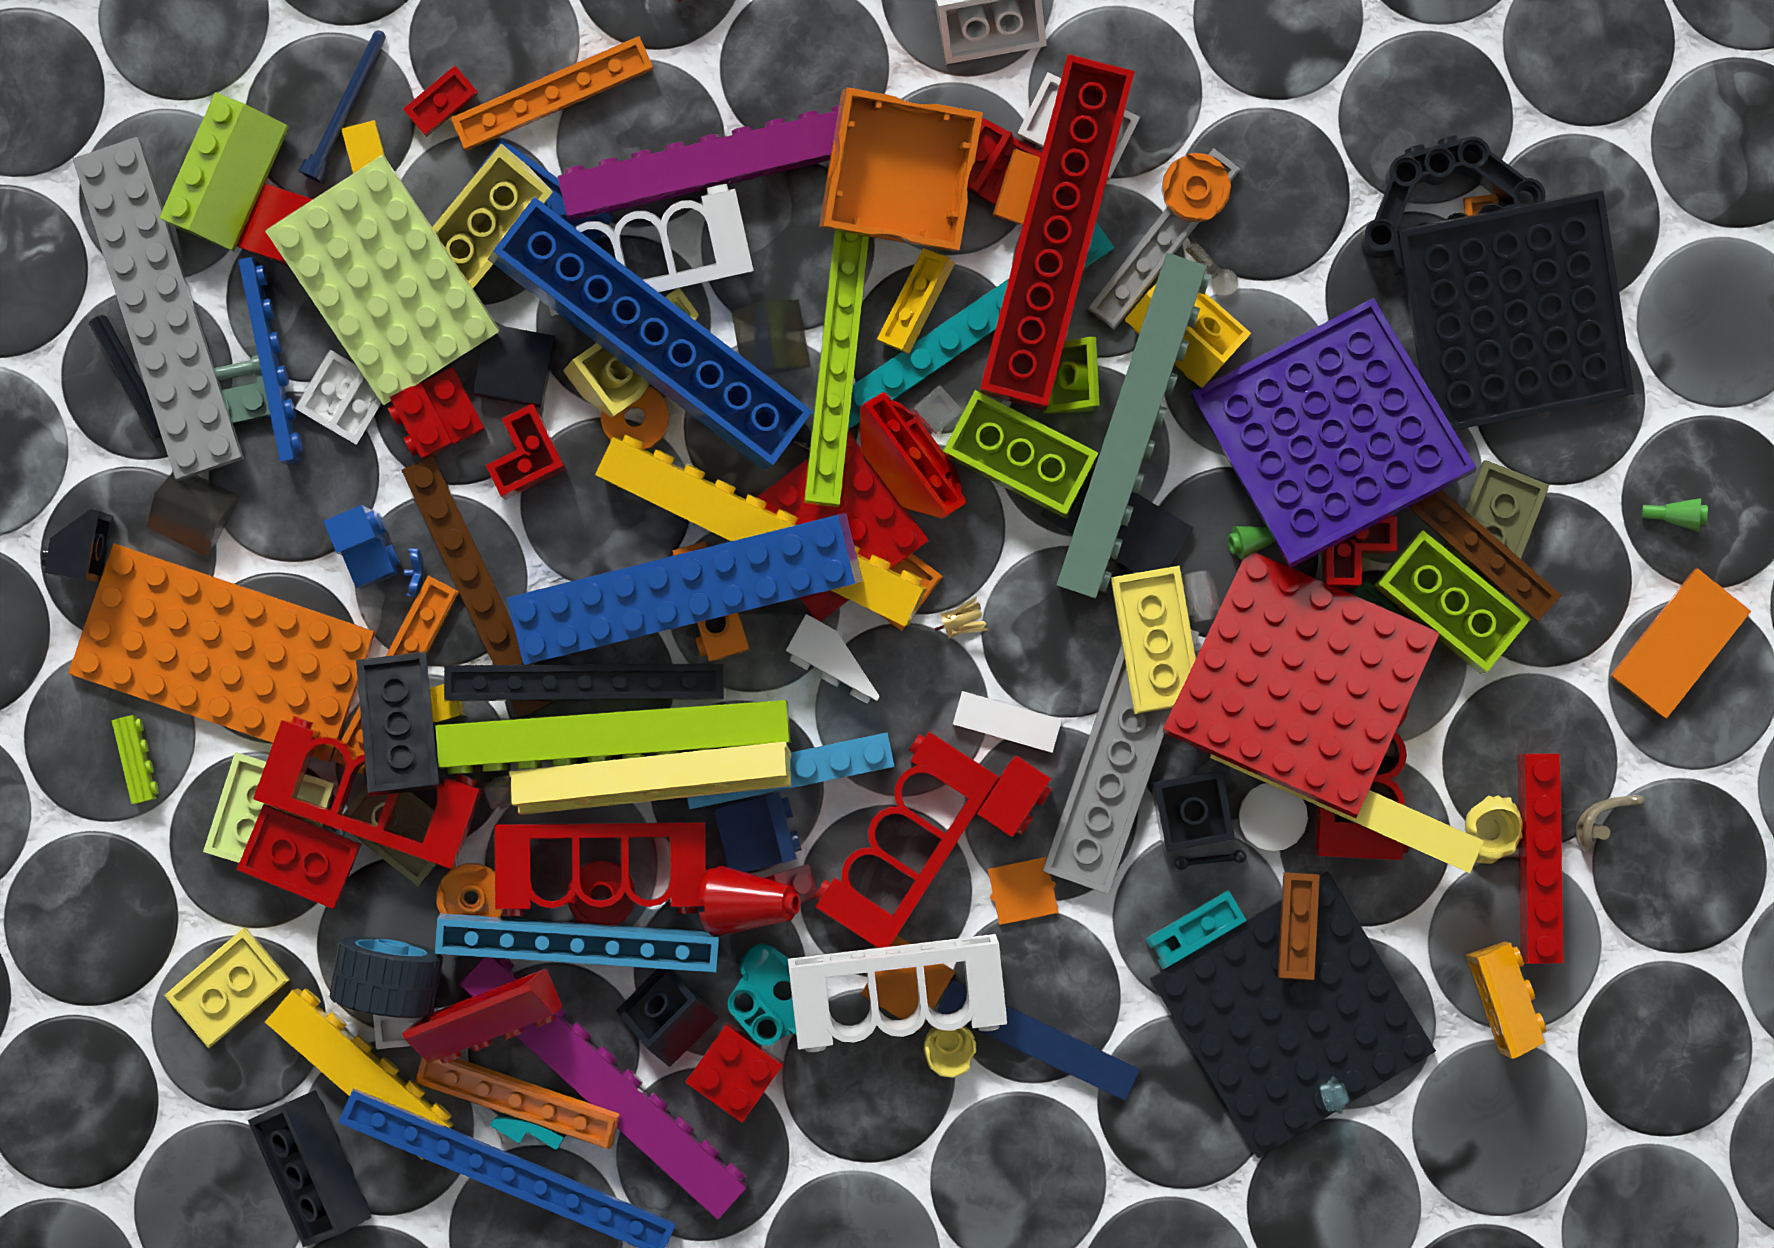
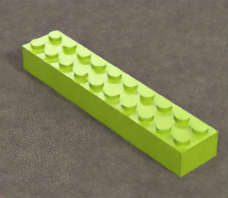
(608, 735)

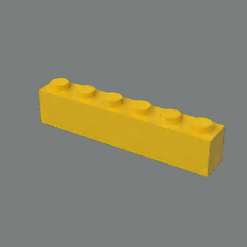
(347, 1058)

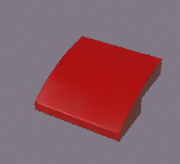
(992, 160)

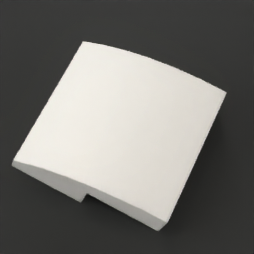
(340, 398)

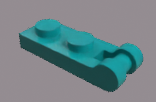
(1196, 928)

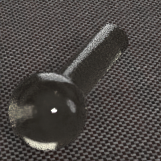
(1223, 281)

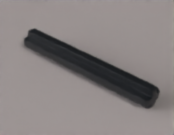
(125, 372)

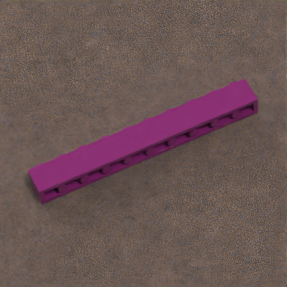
(697, 166)
(604, 1084)

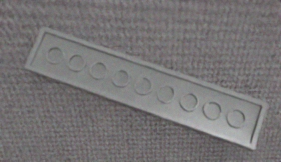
(158, 309)

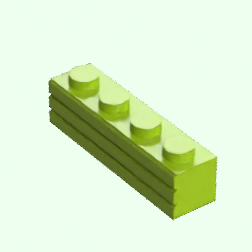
(134, 759)

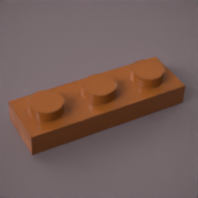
(1298, 925)

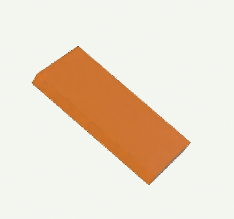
(1680, 643)

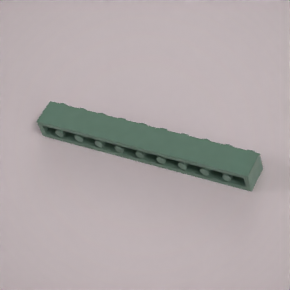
(1132, 424)

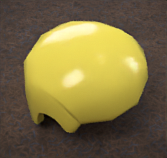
(949, 1051)

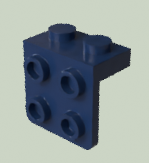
(757, 832)

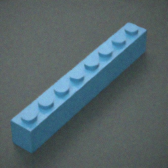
(576, 942)

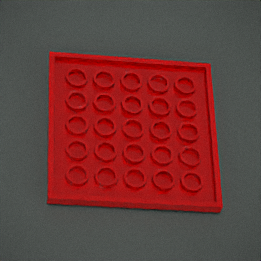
(1301, 683)

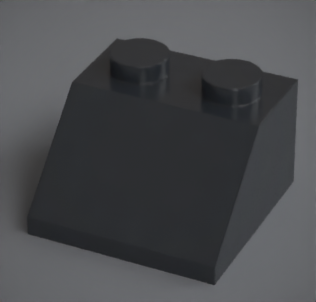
(80, 548)
(667, 1015)

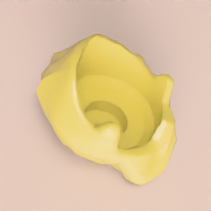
(1498, 825)

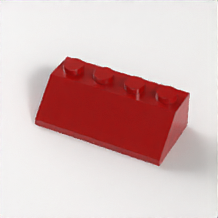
(485, 1017)

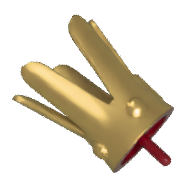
(961, 619)

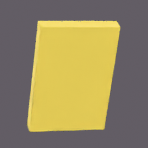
(227, 987)

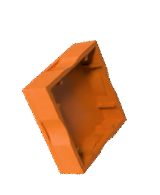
(900, 170)

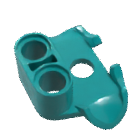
(761, 970)

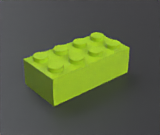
(1021, 454)
(1453, 601)

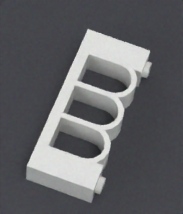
(726, 234)
(983, 978)

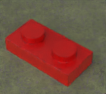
(440, 101)

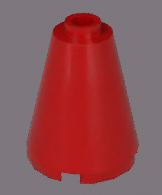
(744, 901)

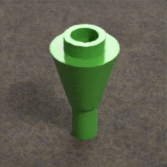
(1686, 514)
(1247, 540)

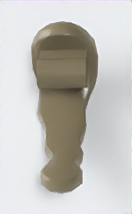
(1587, 831)

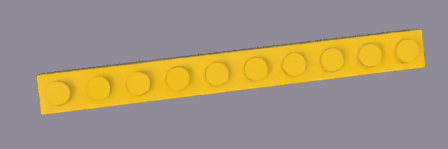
(736, 518)

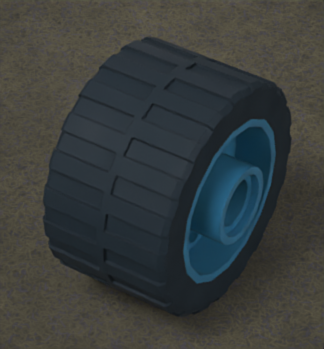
(386, 977)

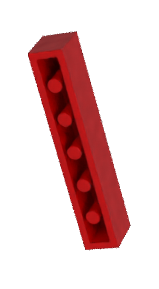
(1540, 858)

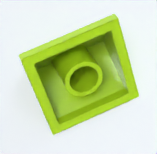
(1076, 378)

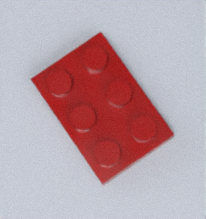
(299, 856)

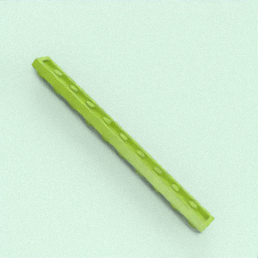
(836, 369)

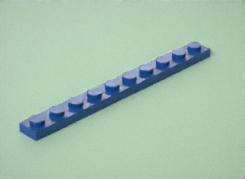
(505, 1171)

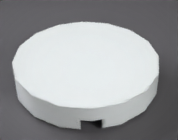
(1272, 817)

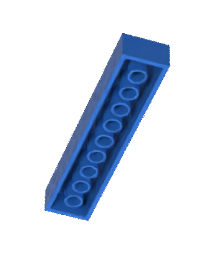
(649, 334)
(685, 589)

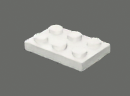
(1038, 118)

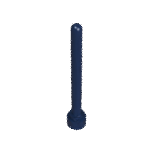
(316, 165)

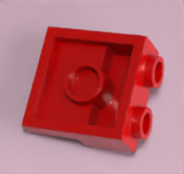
(435, 414)

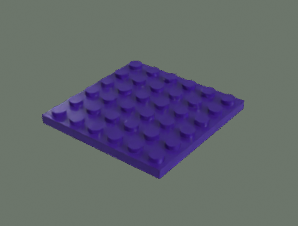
(1332, 432)

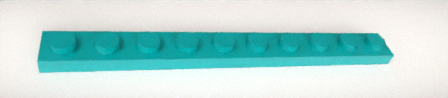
(946, 342)

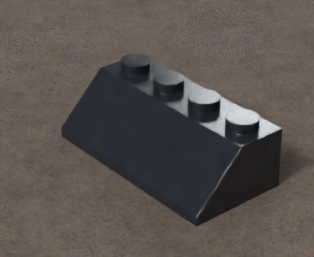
(310, 1169)

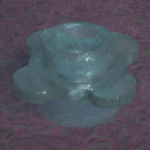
(1334, 1095)

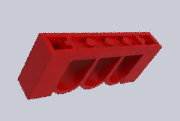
(286, 769)
(1358, 841)
(512, 863)
(863, 915)

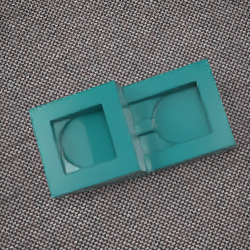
(517, 1130)

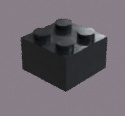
(1192, 810)

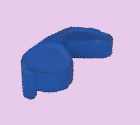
(417, 572)

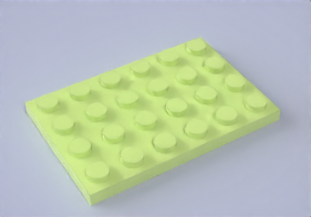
(382, 279)

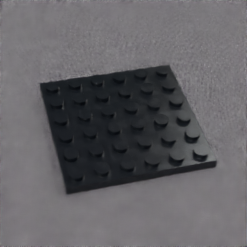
(1517, 310)
(1282, 1038)

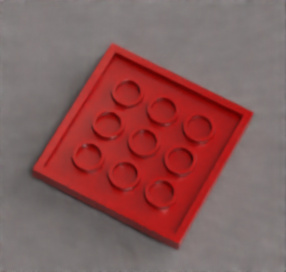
(873, 514)

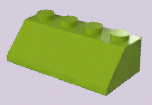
(224, 172)

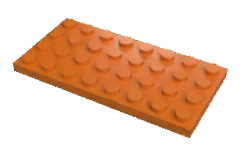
(218, 649)

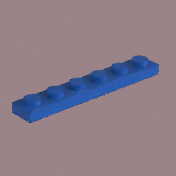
(268, 346)

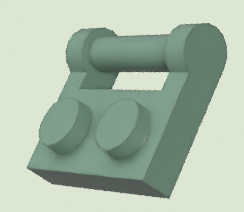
(246, 401)

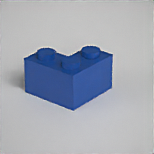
(361, 542)

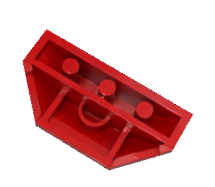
(908, 458)

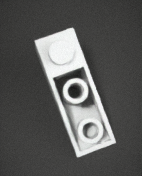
(825, 650)

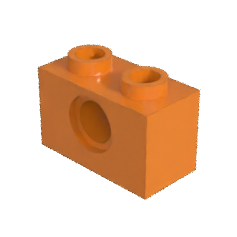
(723, 644)

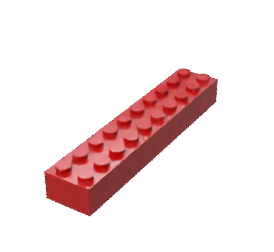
(1056, 232)

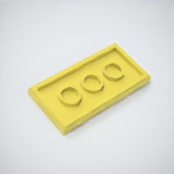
(1154, 636)

